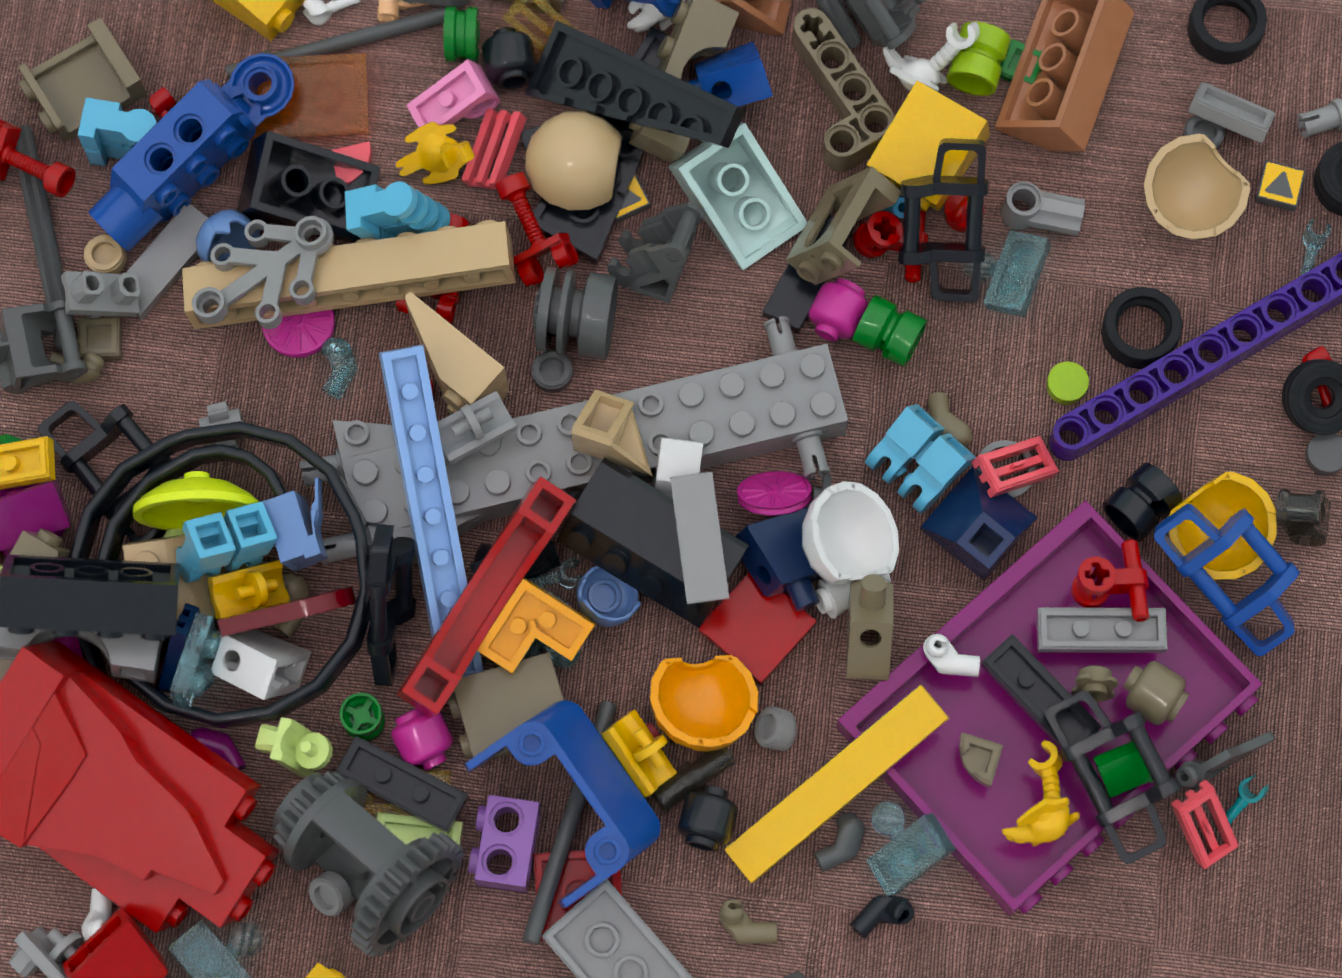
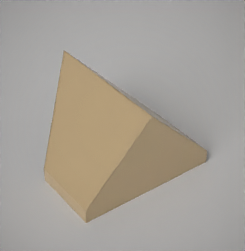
(610, 432)

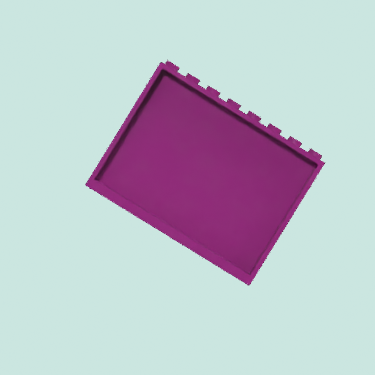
(974, 815)

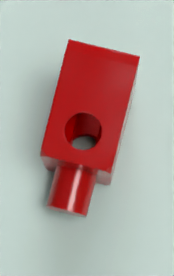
(117, 951)

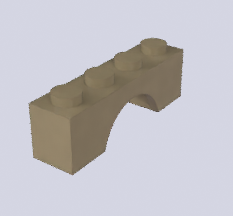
(699, 32)

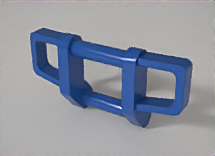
(1220, 540)

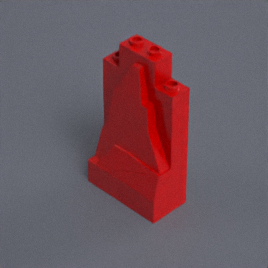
(124, 794)

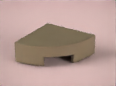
(979, 758)

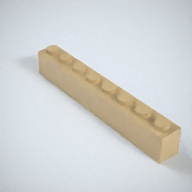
(374, 272)

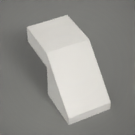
(674, 459)

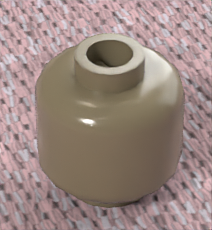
(1156, 692)

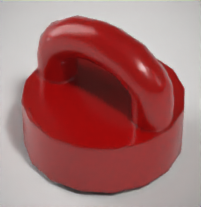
(955, 212)

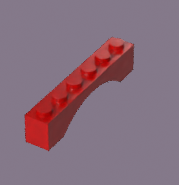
(485, 597)

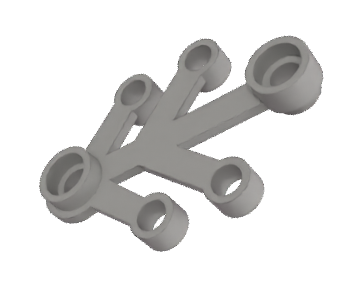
(268, 267)

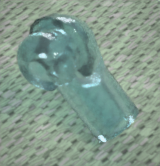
(343, 365)

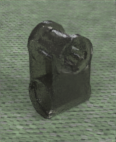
(1304, 516)

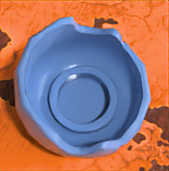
(223, 227)
(606, 598)

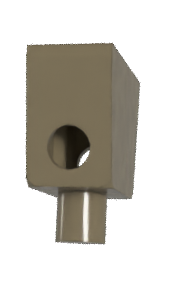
(870, 609)

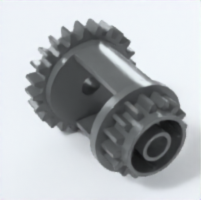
(394, 882)

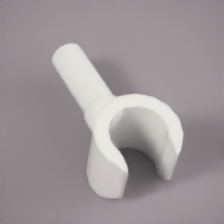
(319, 12)

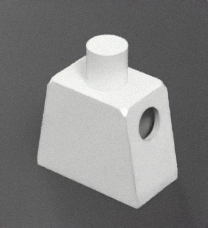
(260, 663)

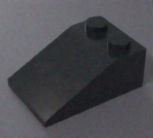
(299, 180)

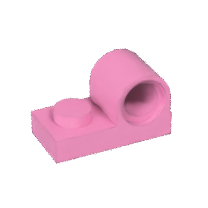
(457, 95)

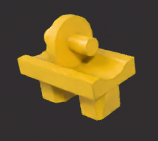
(247, 589)
(639, 752)

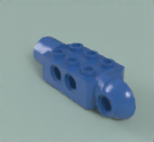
(190, 148)

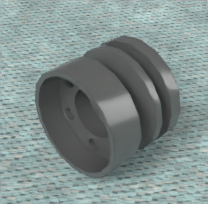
(576, 313)

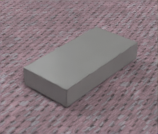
(1231, 112)

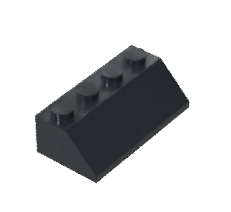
(634, 536)
(89, 596)

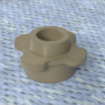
(1097, 681)

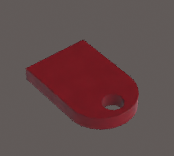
(287, 611)

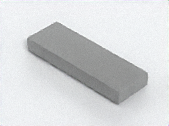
(166, 256)
(699, 538)
(1100, 630)

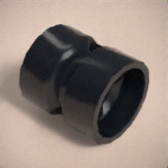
(1147, 497)

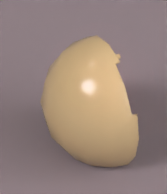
(574, 160)
(1194, 189)

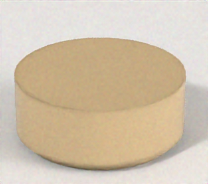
(105, 255)

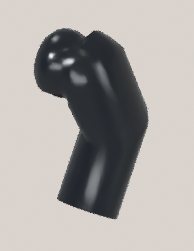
(882, 910)

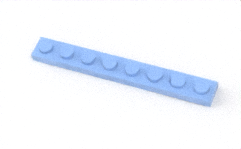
(425, 483)

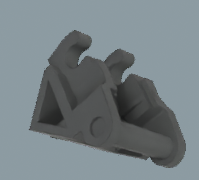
(885, 21)
(661, 255)
(22, 351)

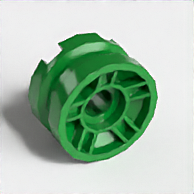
(461, 34)

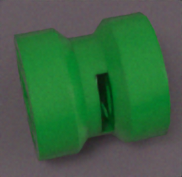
(356, 712)

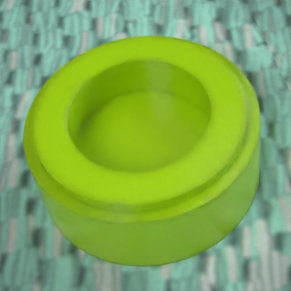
(1067, 383)

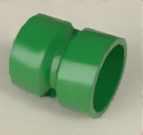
(889, 330)

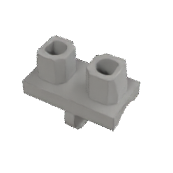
(101, 294)
(474, 427)
(44, 952)

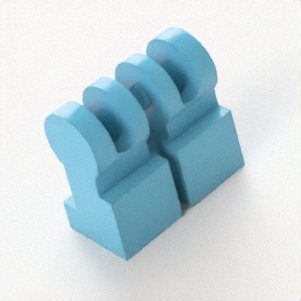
(110, 131)
(391, 211)
(939, 459)
(225, 541)

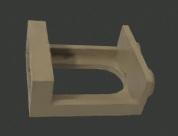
(853, 200)

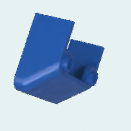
(571, 736)

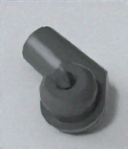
(846, 845)

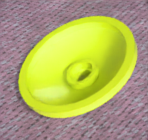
(188, 499)

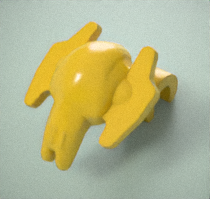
(435, 153)
(1049, 817)

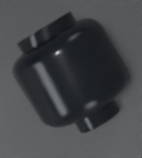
(509, 58)
(707, 818)

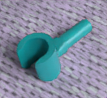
(1245, 798)

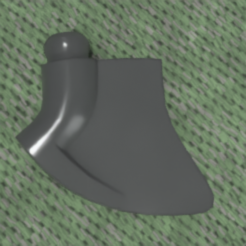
(1196, 771)

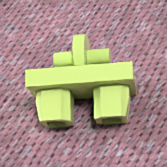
(294, 746)

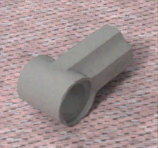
(1046, 211)

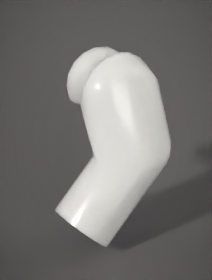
(947, 660)
(99, 913)

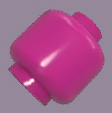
(837, 309)
(422, 738)

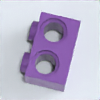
(516, 844)

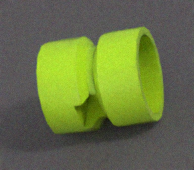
(978, 66)

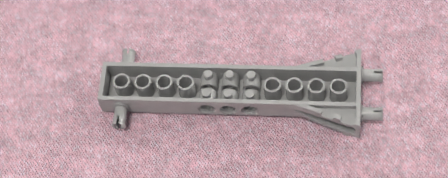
(730, 410)

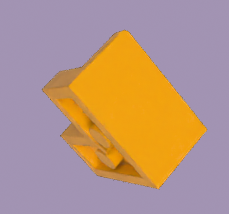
(534, 615)

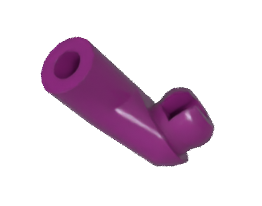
(220, 744)

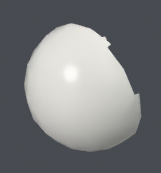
(849, 534)

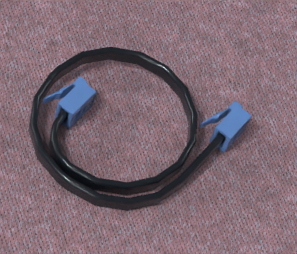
(297, 543)

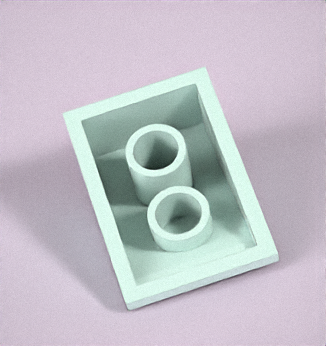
(739, 196)

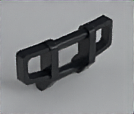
(933, 252)
(76, 460)
(388, 558)
(1106, 811)

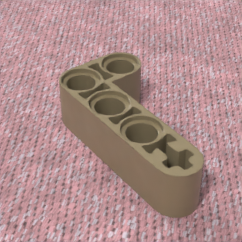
(835, 84)

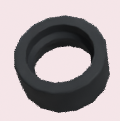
(1221, 51)
(1147, 298)

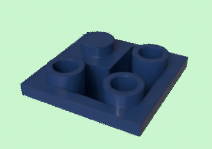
(978, 527)

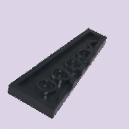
(611, 83)
(592, 228)

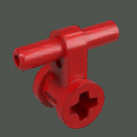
(887, 236)
(1107, 580)

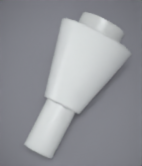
(835, 597)

